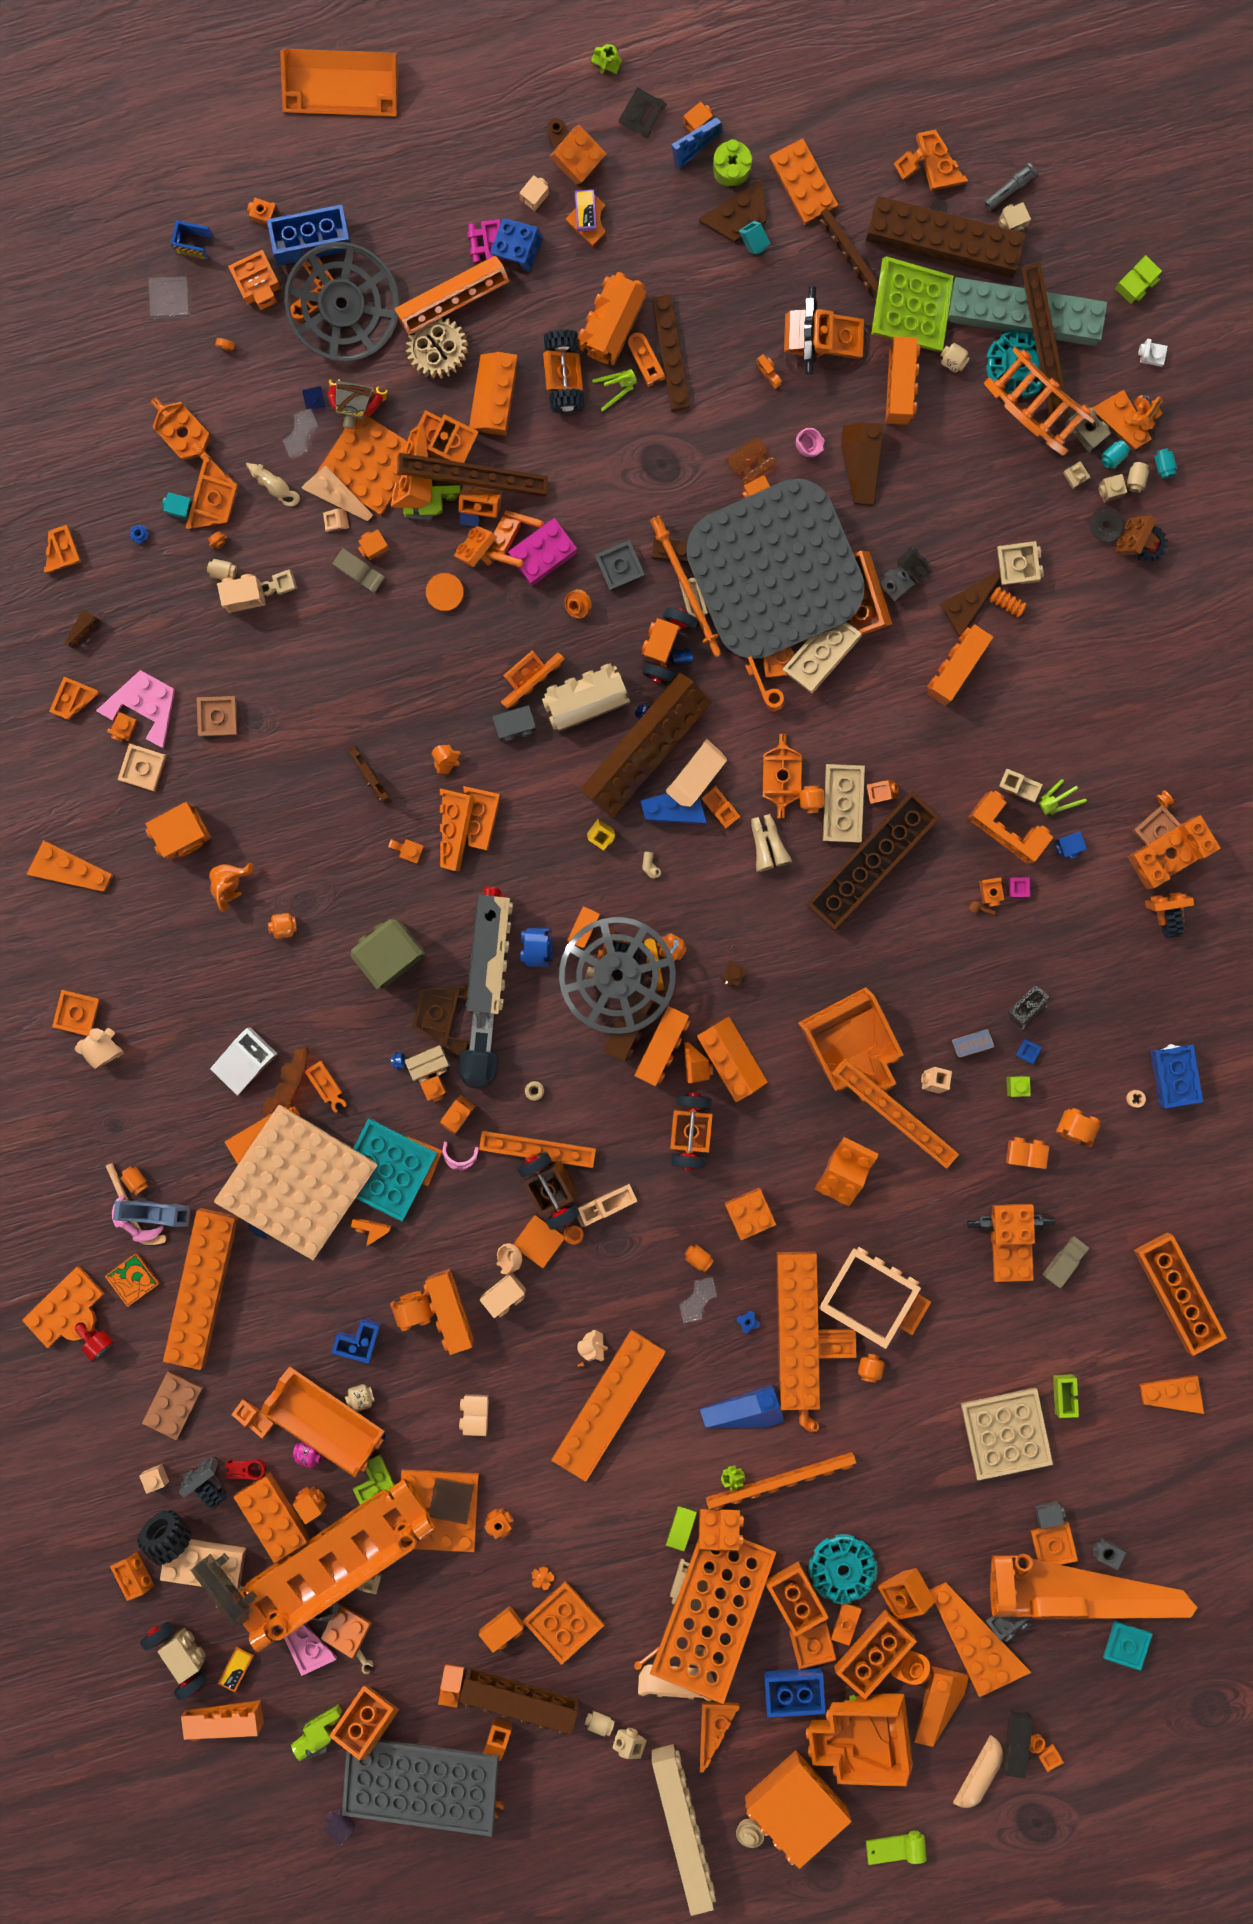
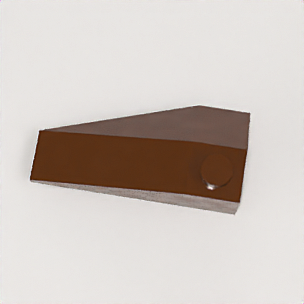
(861, 453)

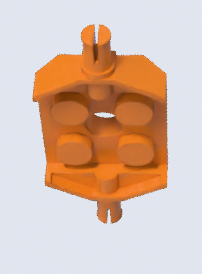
(176, 417)
(780, 791)

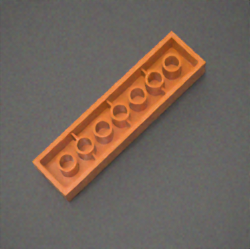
(200, 1289)
(798, 1330)

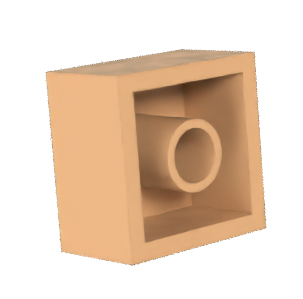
(241, 593)
(503, 1294)

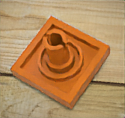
(475, 546)

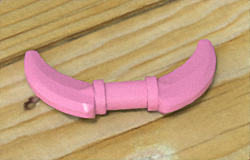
(138, 1235)

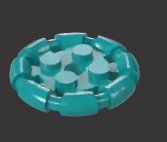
(1008, 357)
(834, 1561)

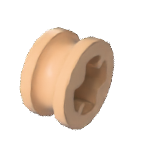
(1142, 1098)

